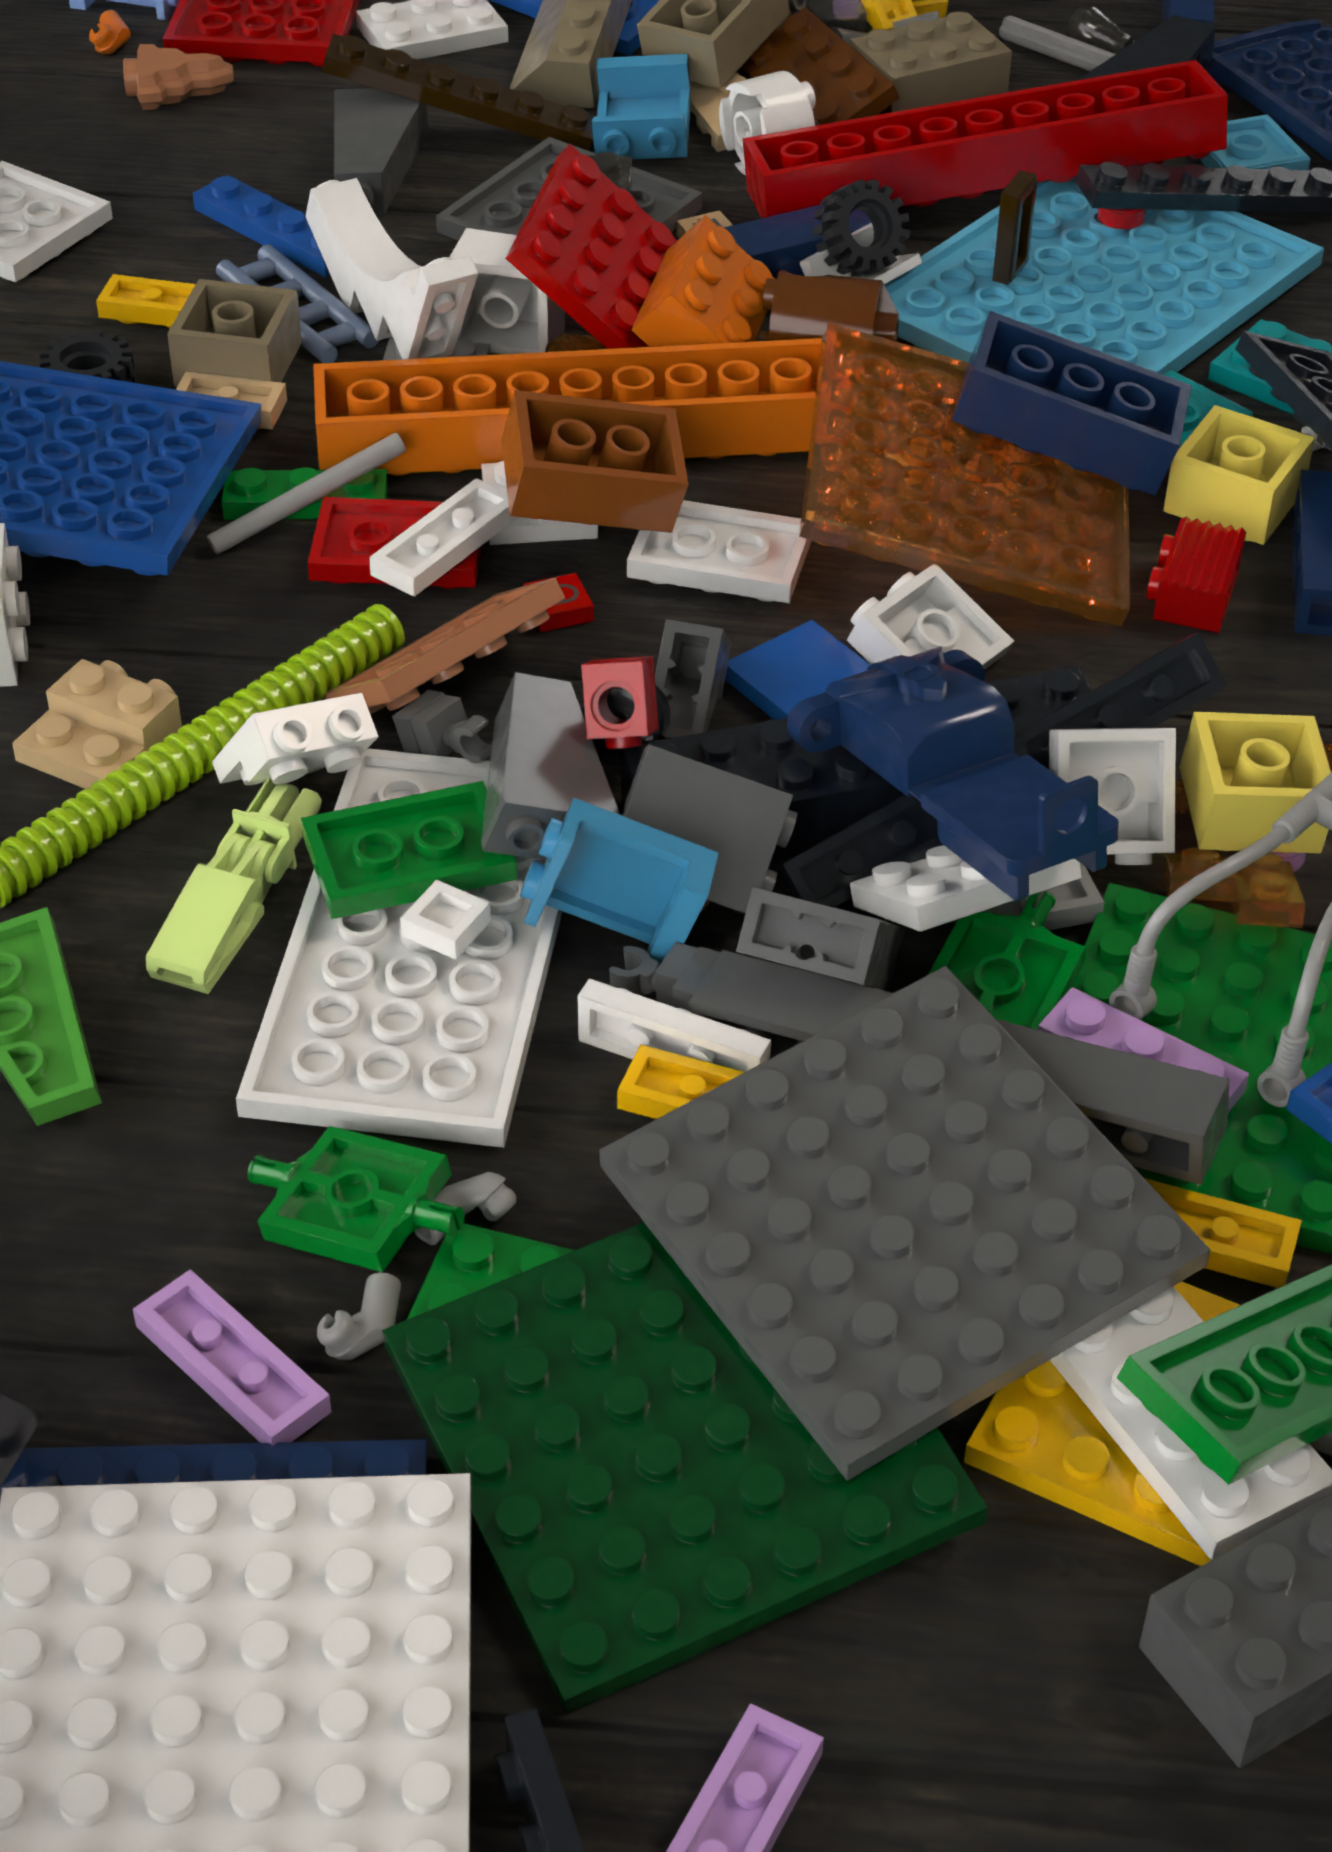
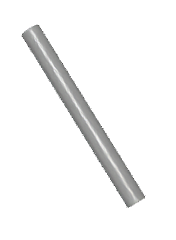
(306, 493)

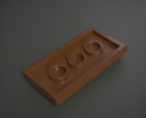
(841, 78)

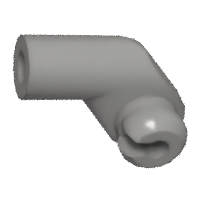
(354, 1335)

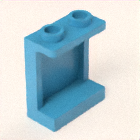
(643, 106)
(620, 876)

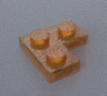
(1259, 893)

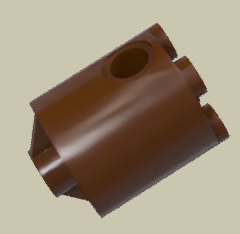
(807, 303)

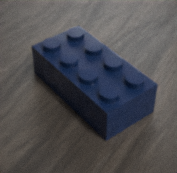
(1072, 403)

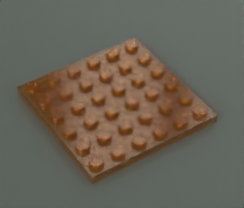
(922, 490)

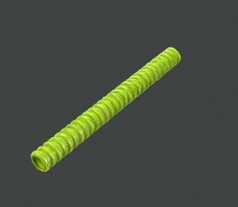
(190, 752)

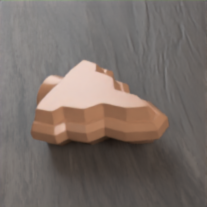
(171, 76)

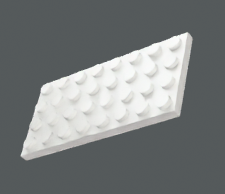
(388, 1030)

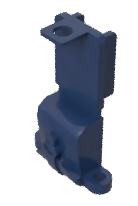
(950, 744)

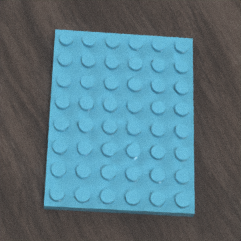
(1133, 293)

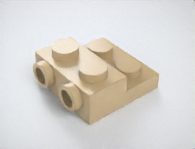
(97, 723)

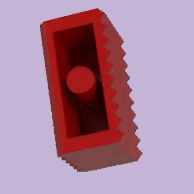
(1196, 574)

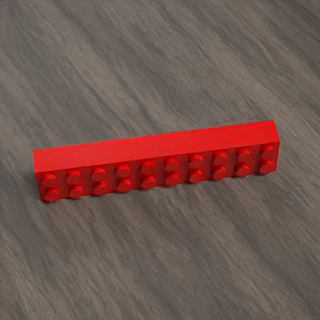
(988, 139)

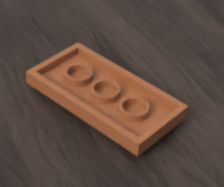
(440, 652)

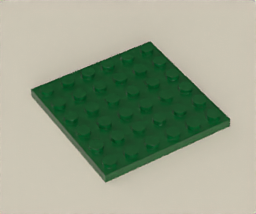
(647, 1469)

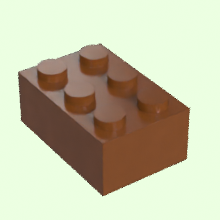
(593, 462)

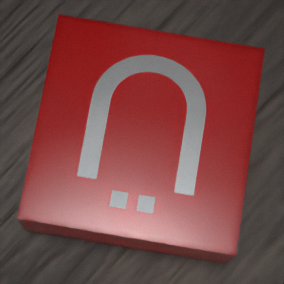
(572, 610)

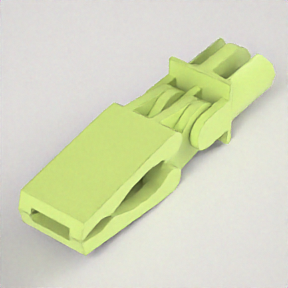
(227, 894)

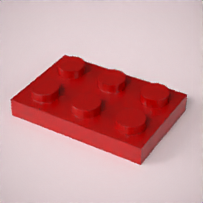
(359, 527)

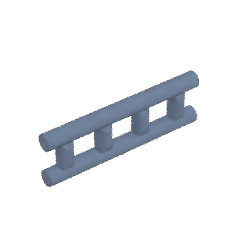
(322, 305)

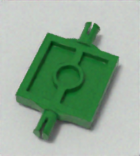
(1013, 961)
(355, 1198)

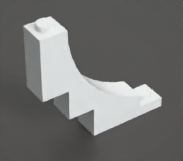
(373, 276)

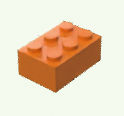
(704, 292)

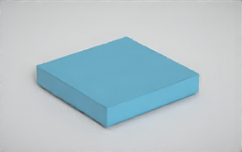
(1258, 145)

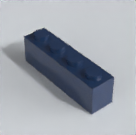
(786, 238)

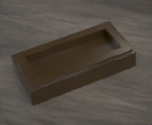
(1014, 227)

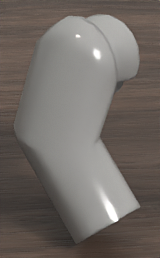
(483, 1190)

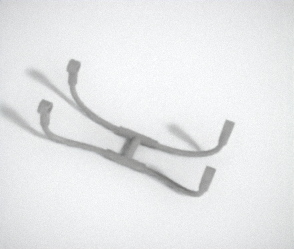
(1138, 997)

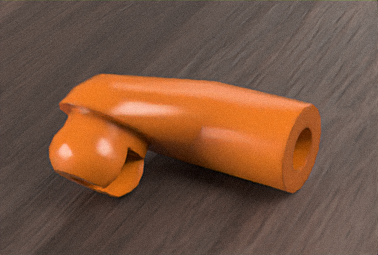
(112, 33)

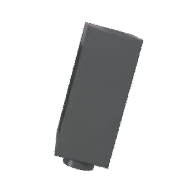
(820, 939)

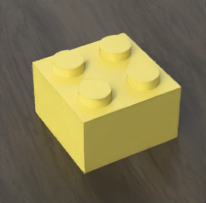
(1238, 473)
(1247, 774)

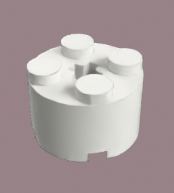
(764, 107)

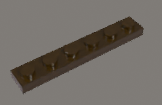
(456, 92)

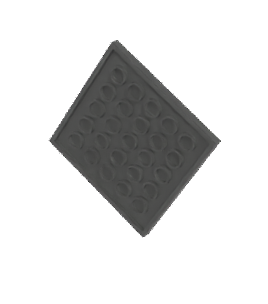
(900, 1218)

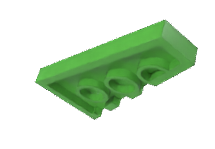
(40, 1024)

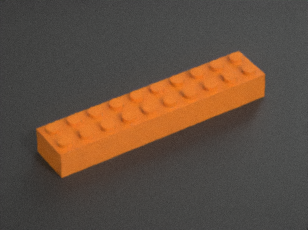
(456, 408)

